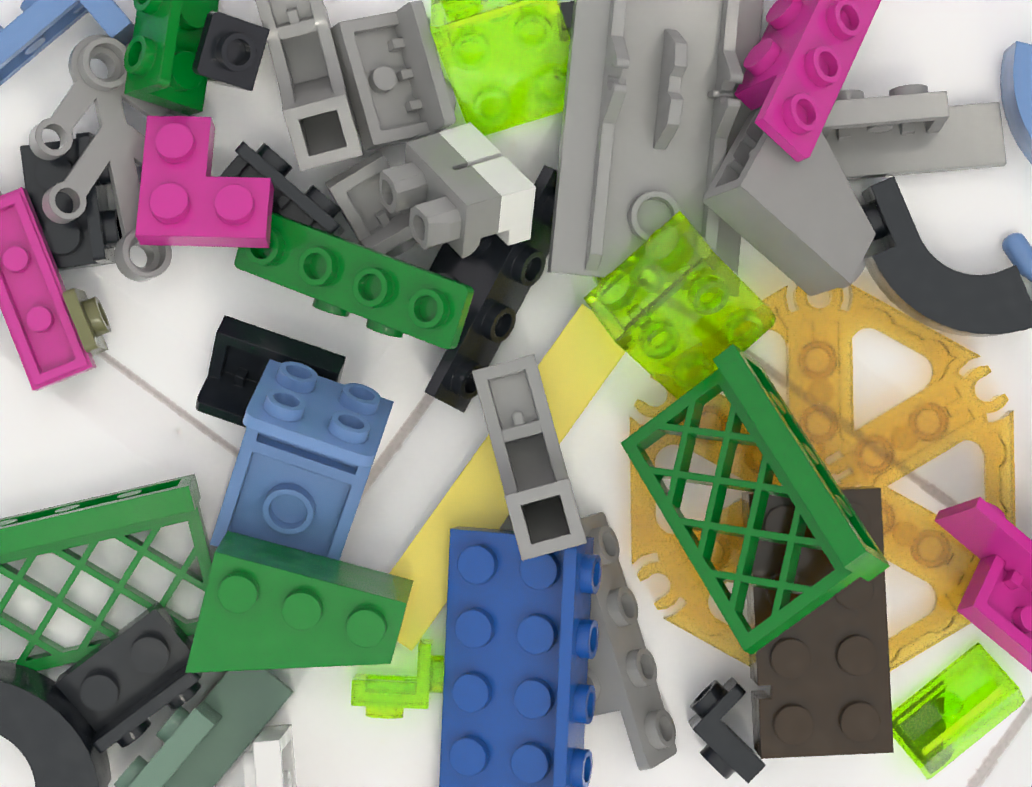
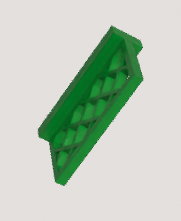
(803, 479)
(92, 521)

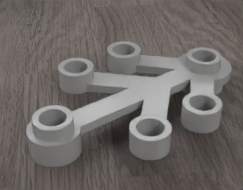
(113, 145)

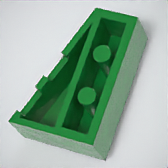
(293, 610)

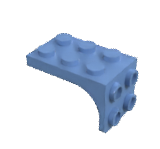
(303, 460)

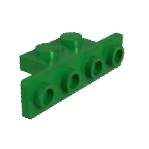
(361, 281)

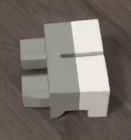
(459, 191)

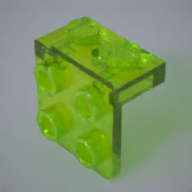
(503, 58)
(678, 306)

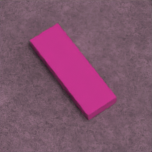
(34, 298)

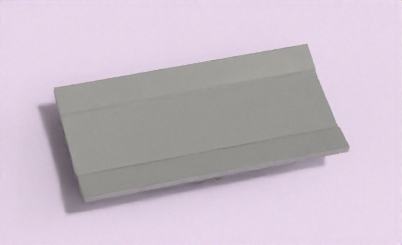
(647, 125)

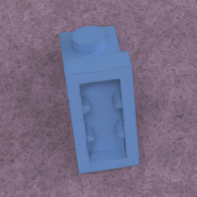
(47, 20)

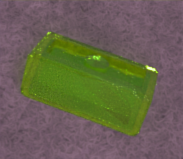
(954, 711)

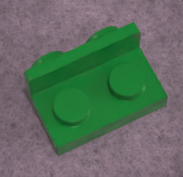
(164, 51)

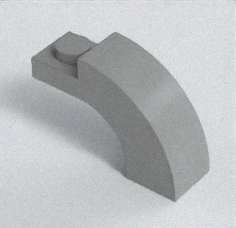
(310, 82)
(529, 458)

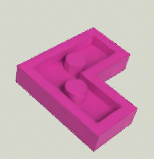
(185, 203)

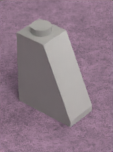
(793, 210)

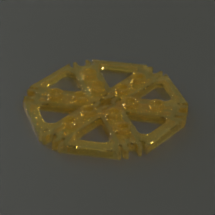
(876, 453)

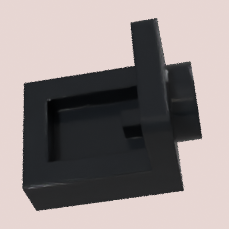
(230, 51)
(724, 747)

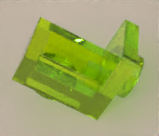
(389, 694)

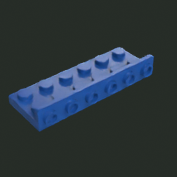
(517, 663)

